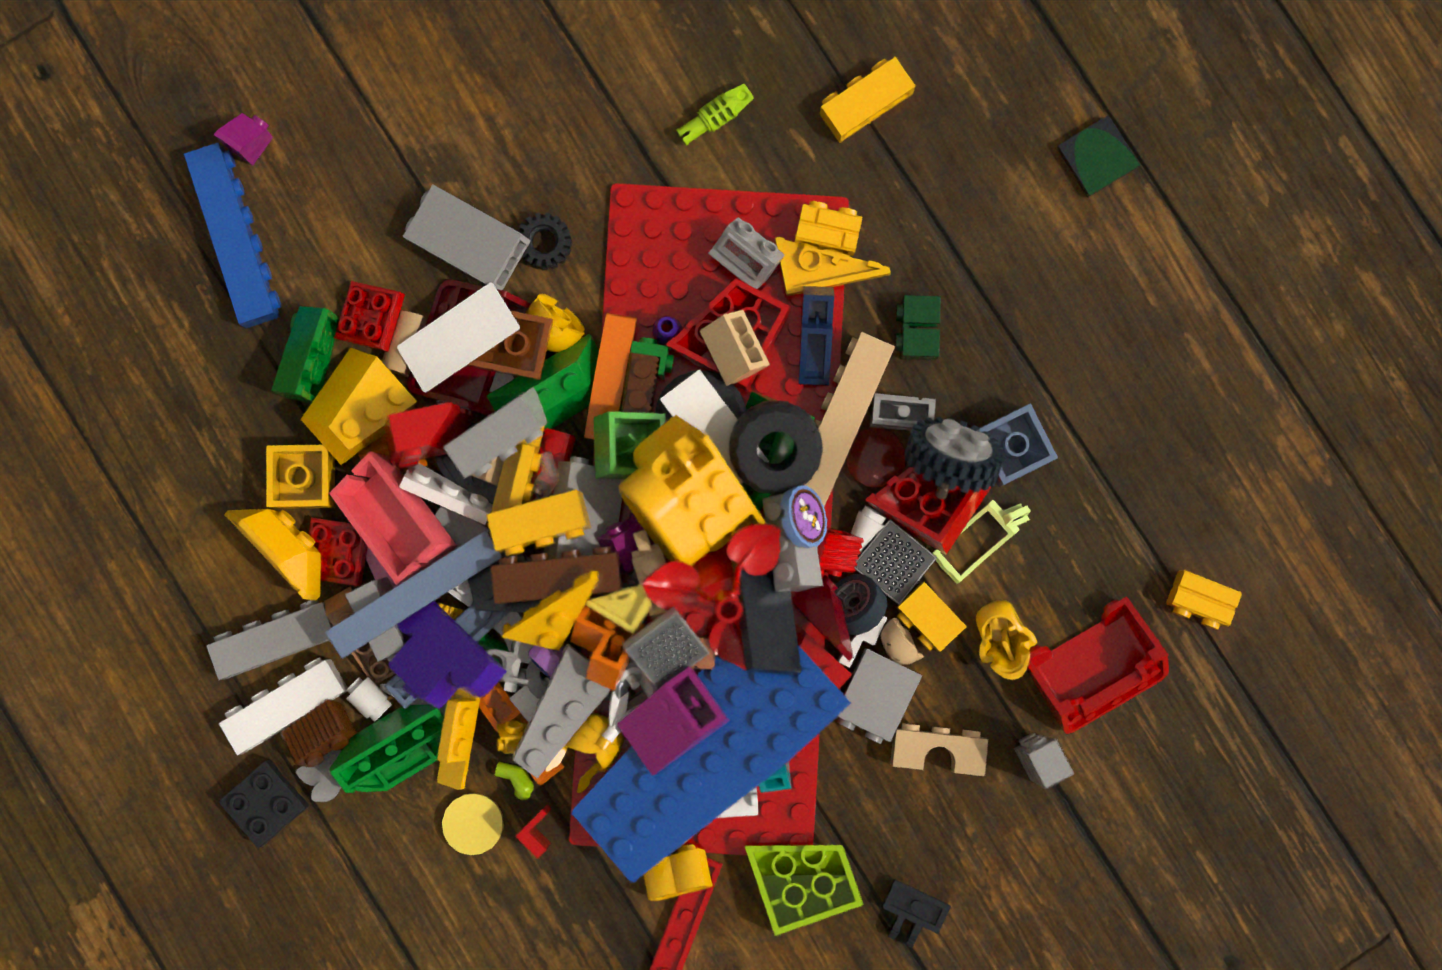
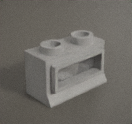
(746, 253)

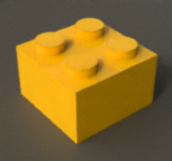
(299, 476)

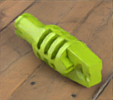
(716, 113)

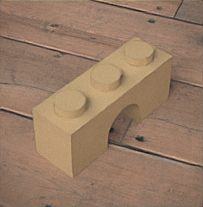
(966, 750)

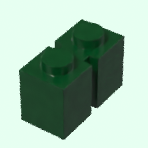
(918, 312)

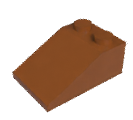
(522, 351)

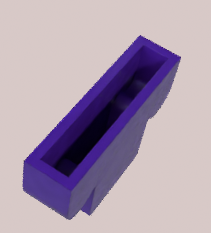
(442, 659)

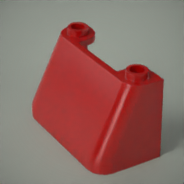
(1099, 667)

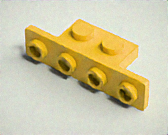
(516, 476)
(457, 739)

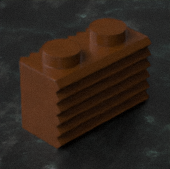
(640, 383)
(318, 733)

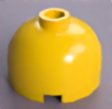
(565, 328)

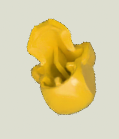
(1004, 639)

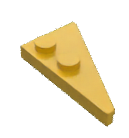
(554, 616)

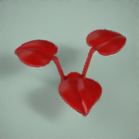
(675, 583)

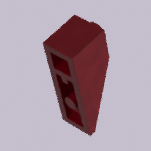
(826, 613)

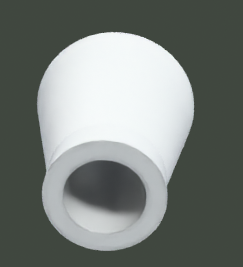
(867, 525)

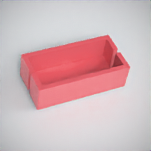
(390, 519)

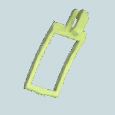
(1004, 518)

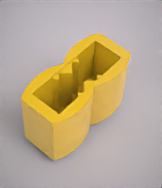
(678, 874)

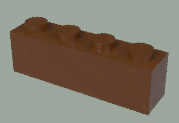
(544, 576)

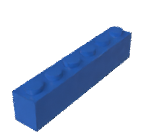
(232, 235)

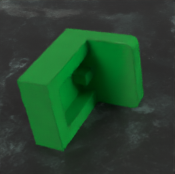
(650, 347)

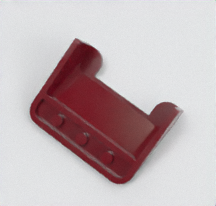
(468, 385)

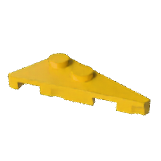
(822, 268)

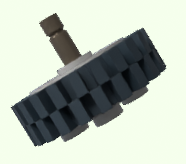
(954, 455)

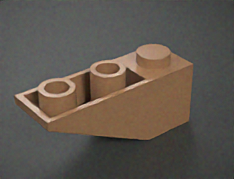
(339, 609)

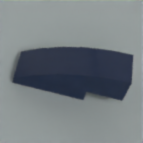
(816, 335)

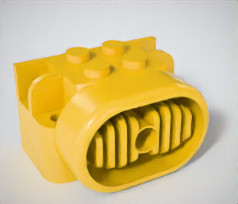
(686, 493)

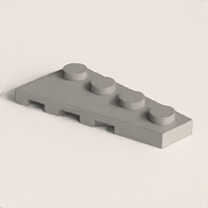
(559, 712)

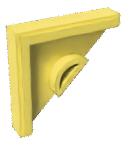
(624, 607)

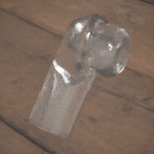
(547, 478)

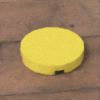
(472, 824)

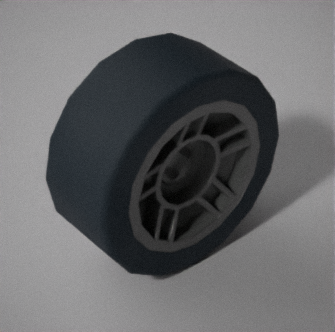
(862, 603)

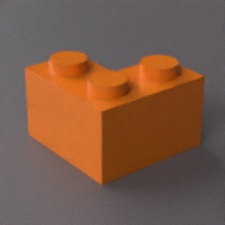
(605, 641)

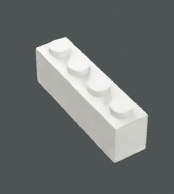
(283, 706)

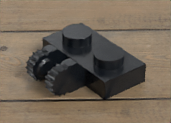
(916, 907)

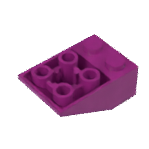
(672, 720)

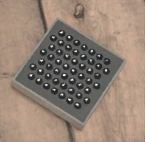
(894, 561)
(665, 648)

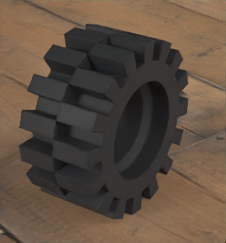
(561, 248)

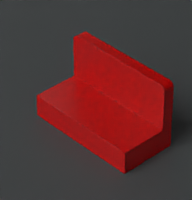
(532, 837)

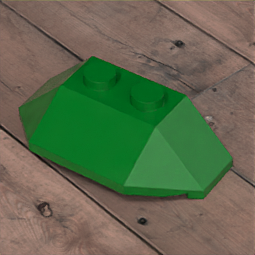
(563, 385)
(390, 750)

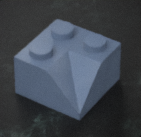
(1023, 443)

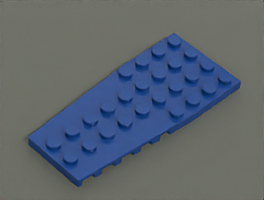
(771, 720)

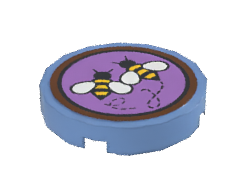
(804, 517)

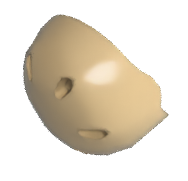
(899, 643)

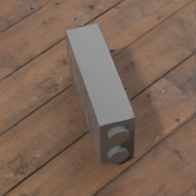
(466, 237)
(601, 502)

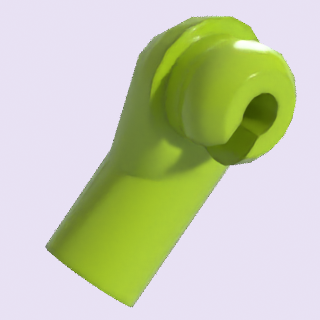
(519, 778)

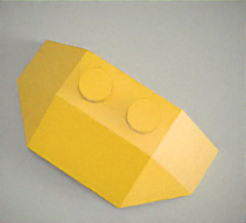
(283, 547)

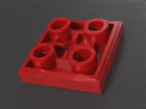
(369, 316)
(341, 551)

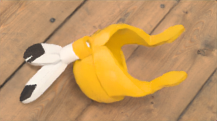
(599, 736)

